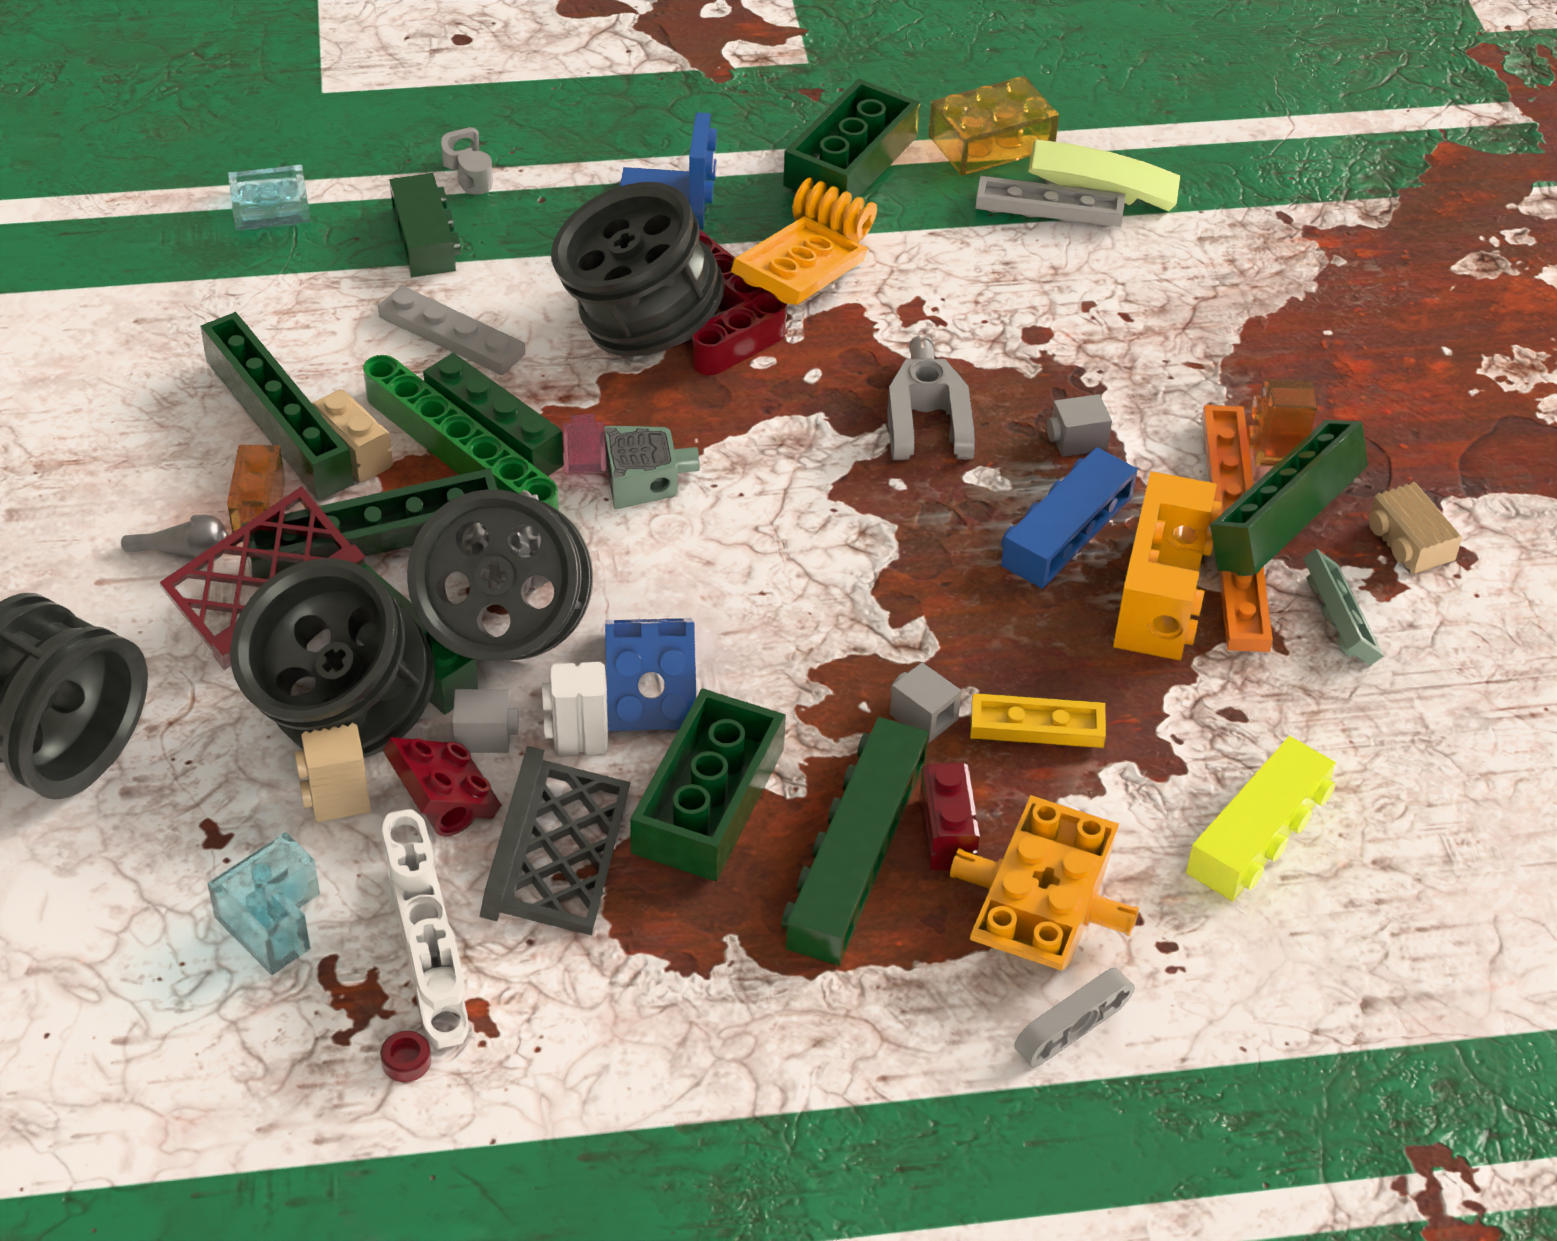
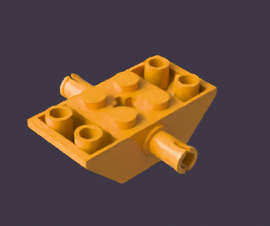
(1046, 885)

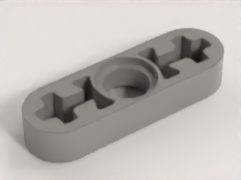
(1074, 1017)

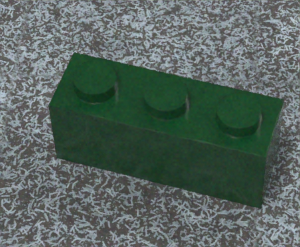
(424, 224)

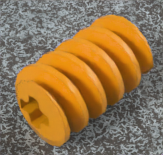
(834, 211)

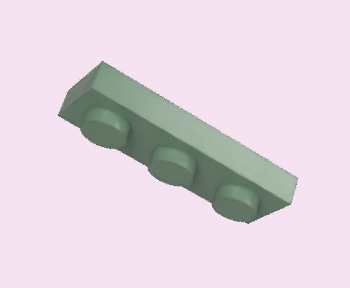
(1342, 608)

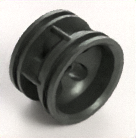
(638, 269)
(459, 626)
(371, 685)
(64, 696)

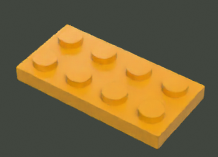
(798, 260)

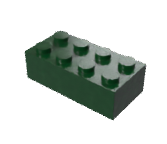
(853, 140)
(707, 784)

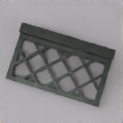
(516, 843)

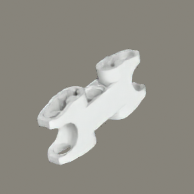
(425, 928)

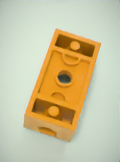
(1160, 596)

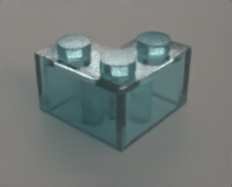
(262, 901)

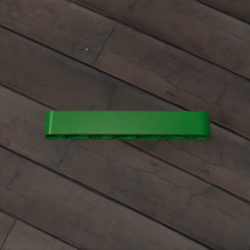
(449, 430)

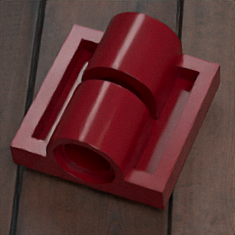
(442, 782)

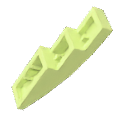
(1104, 171)

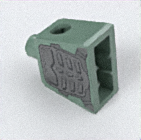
(644, 464)

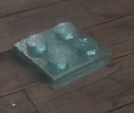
(269, 197)

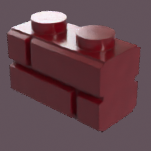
(948, 813)

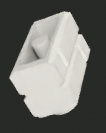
(578, 709)

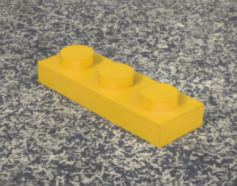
(1038, 720)

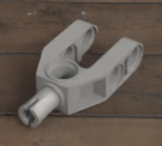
(927, 386)

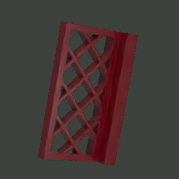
(221, 642)

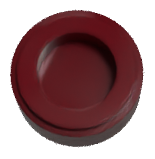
(405, 1056)

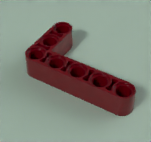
(748, 326)

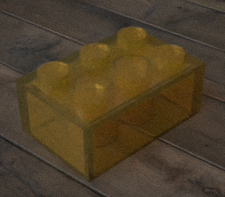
(991, 124)

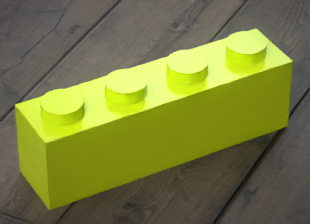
(1261, 818)

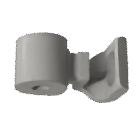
(472, 164)

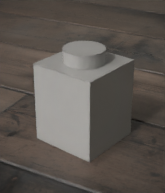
(1079, 425)
(925, 700)
(484, 720)

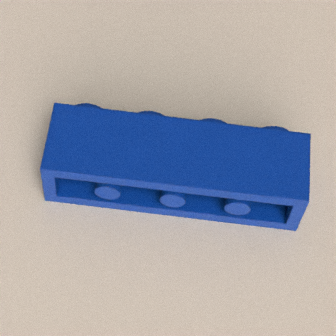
(1068, 517)

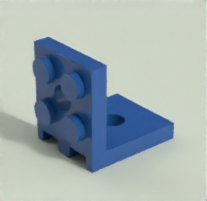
(697, 182)
(645, 647)

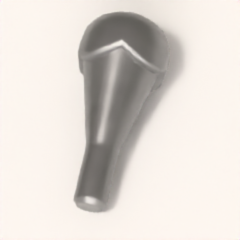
(184, 539)

